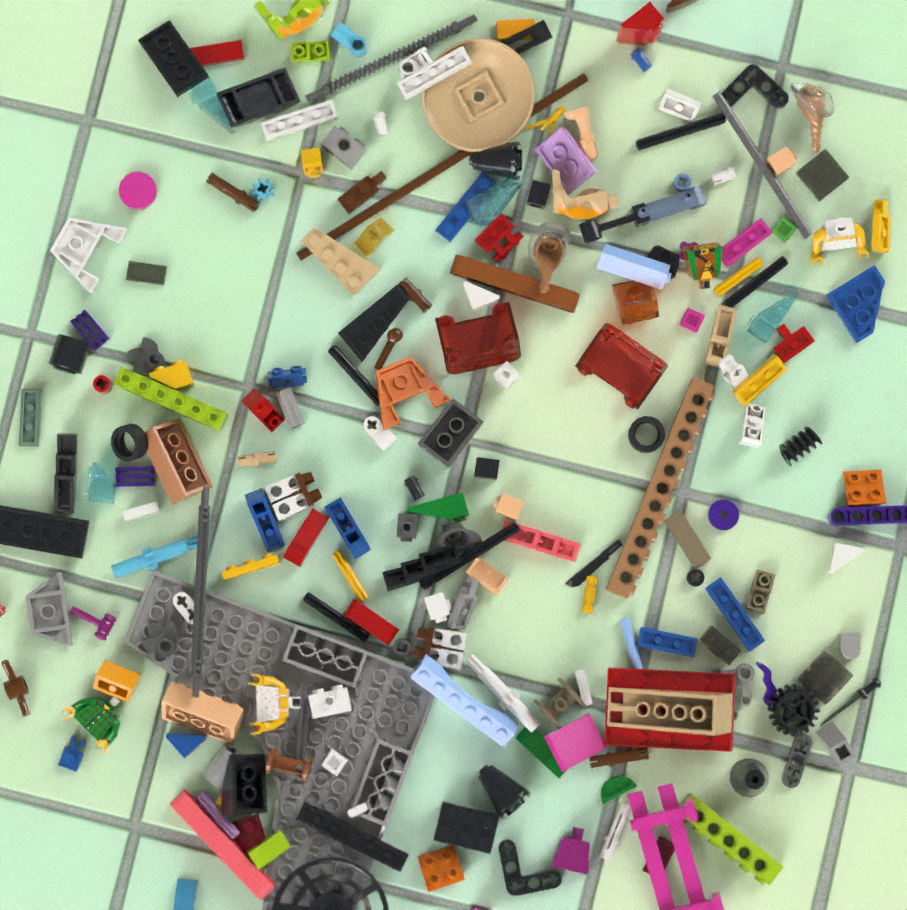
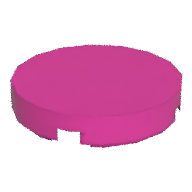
(137, 190)

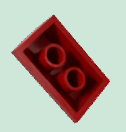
(641, 27)

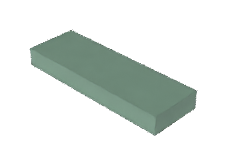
(30, 417)

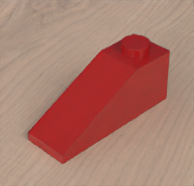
(305, 538)

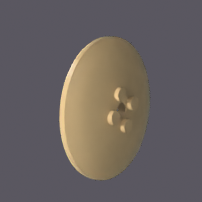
(506, 104)

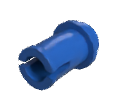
(641, 59)

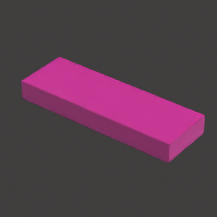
(744, 242)

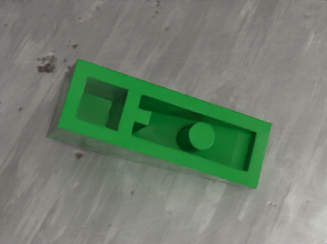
(445, 508)
(540, 749)

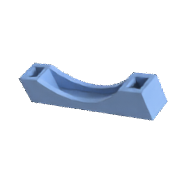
(490, 721)

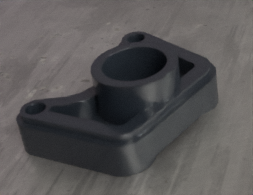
(665, 256)

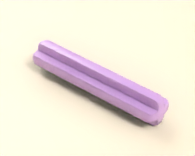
(216, 813)

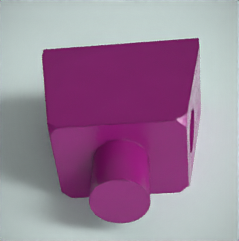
(573, 853)

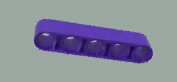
(866, 518)

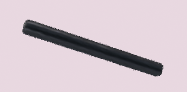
(473, 553)

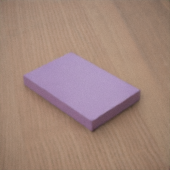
(565, 155)

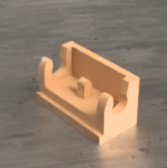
(487, 576)

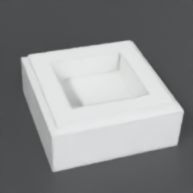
(334, 762)
(357, 809)

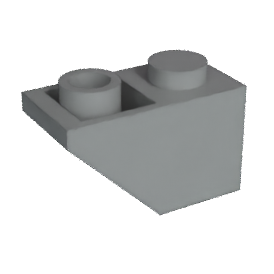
(836, 744)

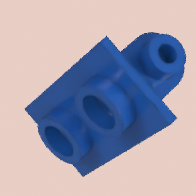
(294, 374)

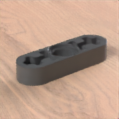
(786, 772)

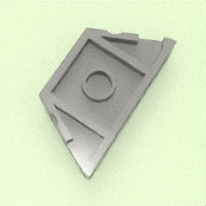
(49, 611)

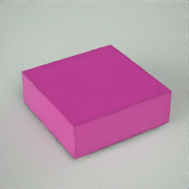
(692, 320)

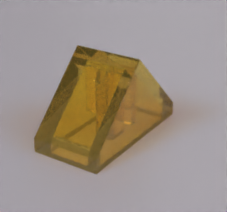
(373, 237)

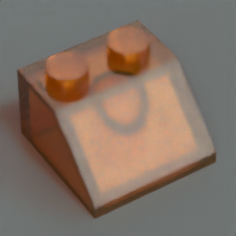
(635, 302)

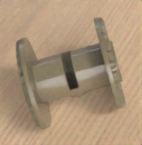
(559, 703)

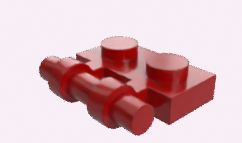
(495, 234)

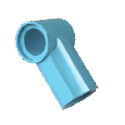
(349, 39)

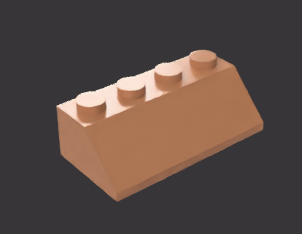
(176, 461)

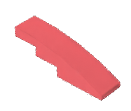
(544, 542)

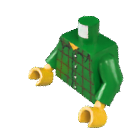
(97, 718)

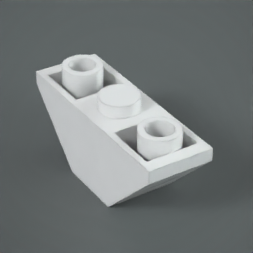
(752, 426)

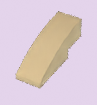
(720, 335)

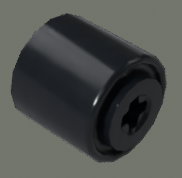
(69, 354)

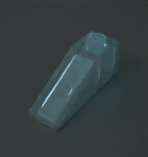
(205, 96)
(491, 202)
(768, 320)

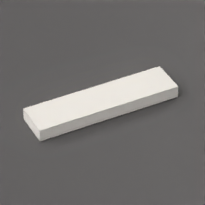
(434, 72)
(299, 120)

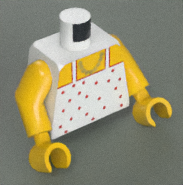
(838, 235)
(272, 703)

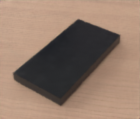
(173, 58)

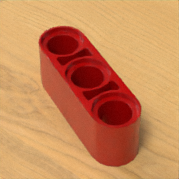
(371, 621)

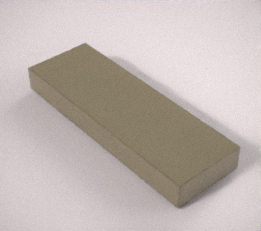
(687, 539)

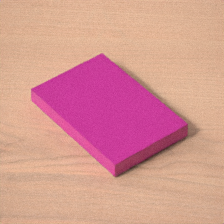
(575, 742)

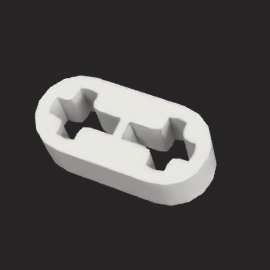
(141, 511)
(181, 608)
(583, 686)

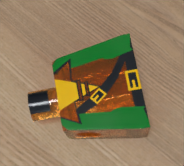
(703, 262)

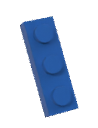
(667, 642)

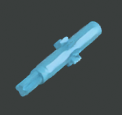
(151, 558)

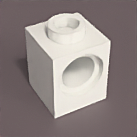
(506, 375)

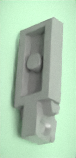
(464, 604)

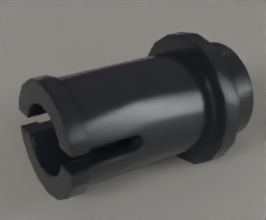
(414, 487)

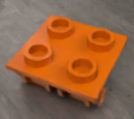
(864, 487)
(441, 868)

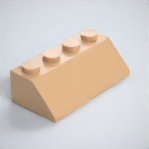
(202, 714)

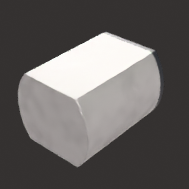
(217, 767)

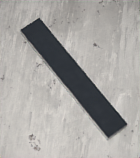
(352, 836)

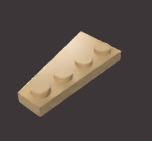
(343, 263)

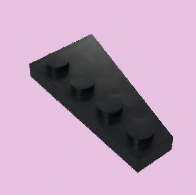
(370, 325)

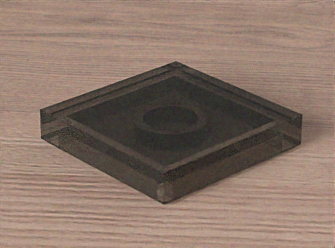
(822, 175)

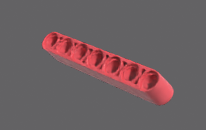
(225, 848)

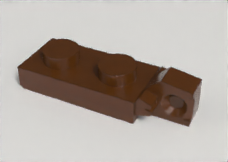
(361, 192)

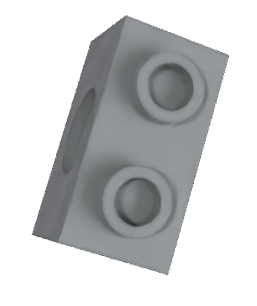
(348, 157)

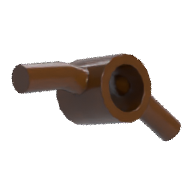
(16, 687)

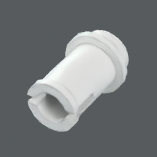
(380, 123)
(724, 175)

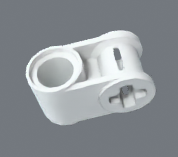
(416, 61)
(732, 371)
(381, 438)

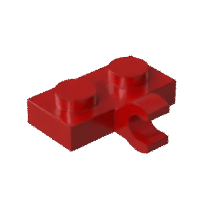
(792, 343)

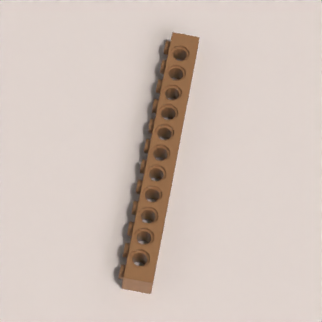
(696, 388)

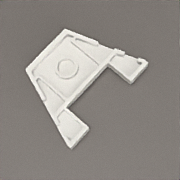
(78, 243)

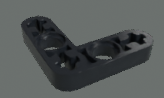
(756, 83)
(516, 876)

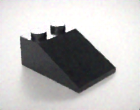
(244, 785)

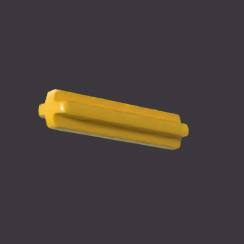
(738, 276)
(350, 576)

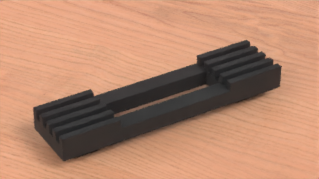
(538, 32)

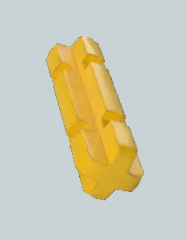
(589, 594)

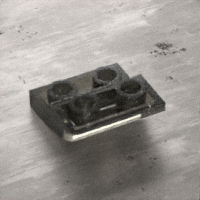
(825, 676)

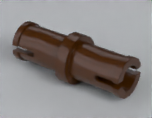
(415, 295)

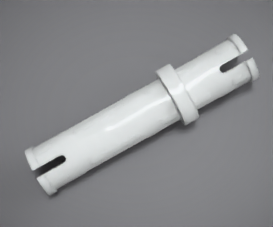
(607, 853)

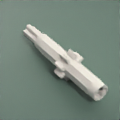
(508, 698)

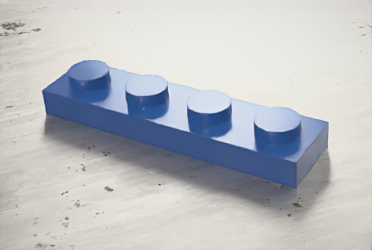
(460, 214)
(734, 614)

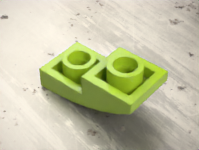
(310, 52)
(269, 849)

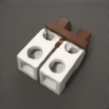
(296, 490)
(436, 645)

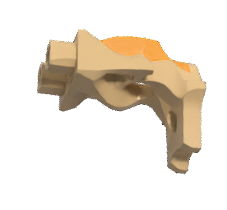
(585, 205)

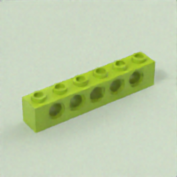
(171, 399)
(771, 866)

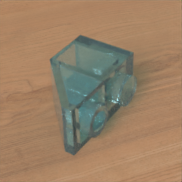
(101, 487)

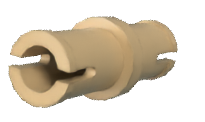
(256, 459)

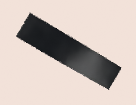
(65, 473)
(419, 569)

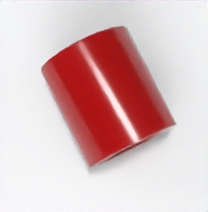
(96, 382)

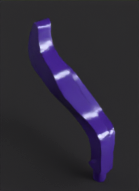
(770, 688)

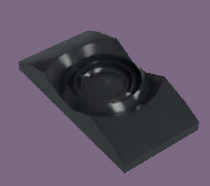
(258, 98)

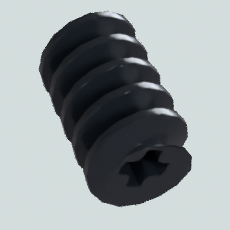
(799, 445)

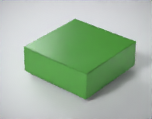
(784, 229)

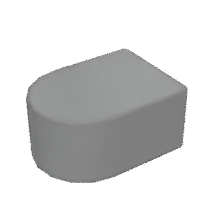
(849, 645)

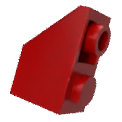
(263, 409)

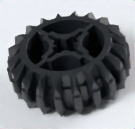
(788, 716)

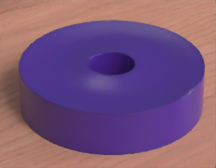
(723, 506)

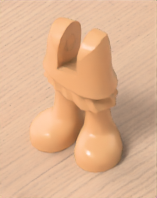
(585, 139)

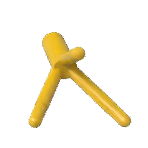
(551, 120)

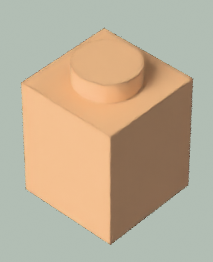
(782, 161)
(508, 506)

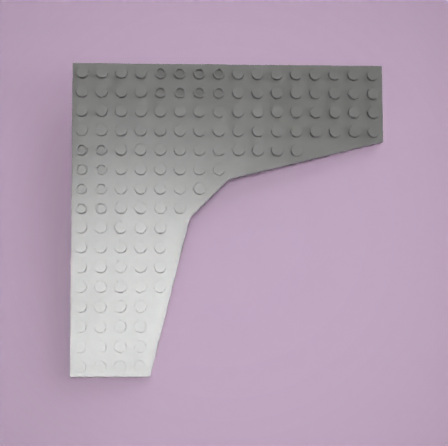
(374, 736)

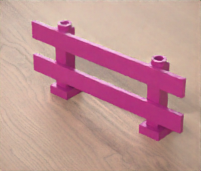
(673, 816)

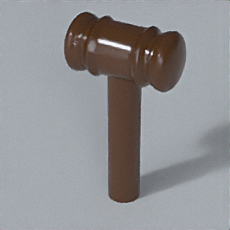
(393, 336)

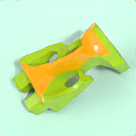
(300, 17)

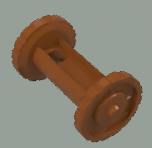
(288, 764)

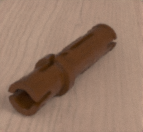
(239, 196)
(618, 757)

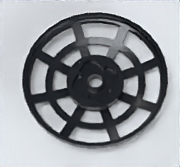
(329, 900)

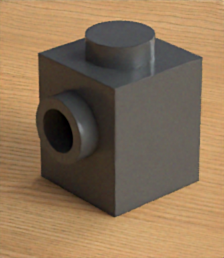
(407, 527)

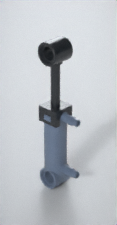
(645, 213)

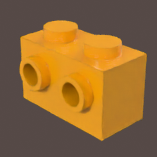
(116, 681)

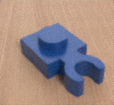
(71, 756)

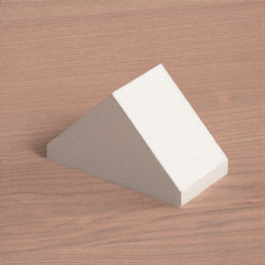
(479, 297)
(841, 555)

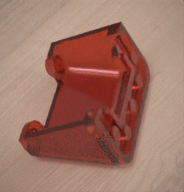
(479, 341)
(622, 364)

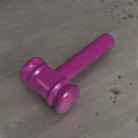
(104, 626)

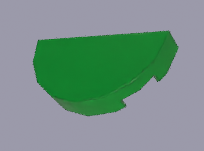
(615, 787)

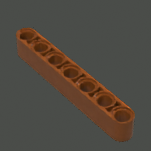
(513, 283)

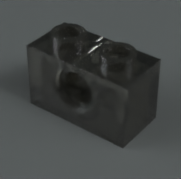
(719, 645)

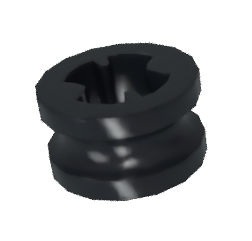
(701, 577)

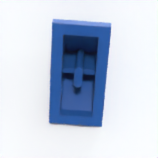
(185, 743)

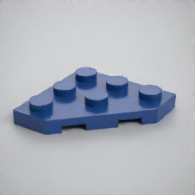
(859, 302)

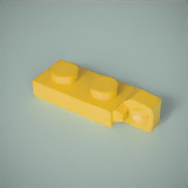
(881, 227)

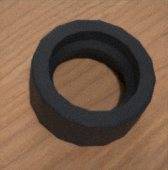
(648, 420)
(119, 447)

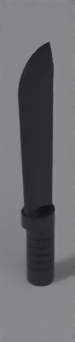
(581, 576)

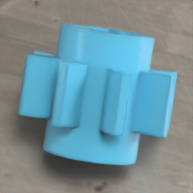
(265, 184)

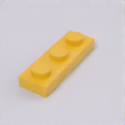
(759, 380)
(250, 566)

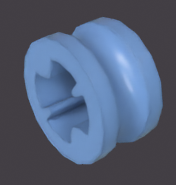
(676, 181)

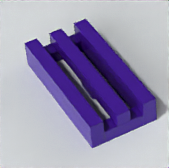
(79, 317)
(138, 476)

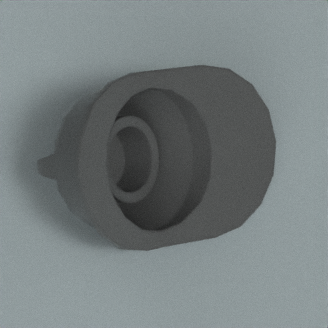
(457, 534)

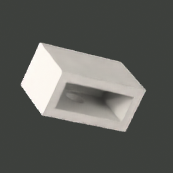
(438, 607)
(330, 702)

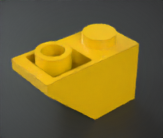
(312, 162)
(175, 377)

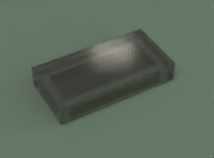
(146, 273)

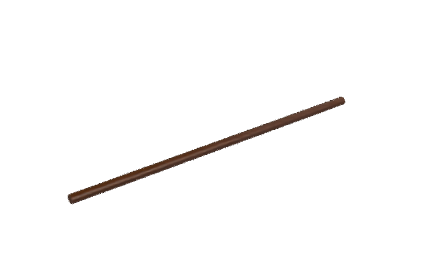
(436, 170)

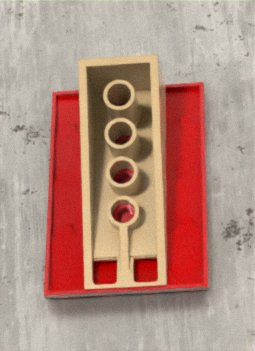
(670, 709)

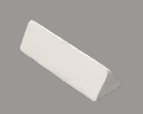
(679, 105)

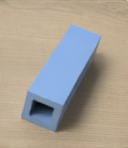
(634, 267)

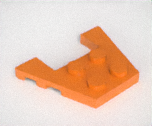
(400, 383)

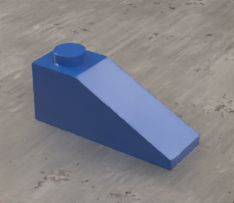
(264, 519)
(347, 528)

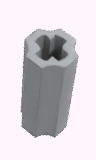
(290, 408)

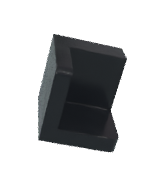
(538, 194)
(486, 468)

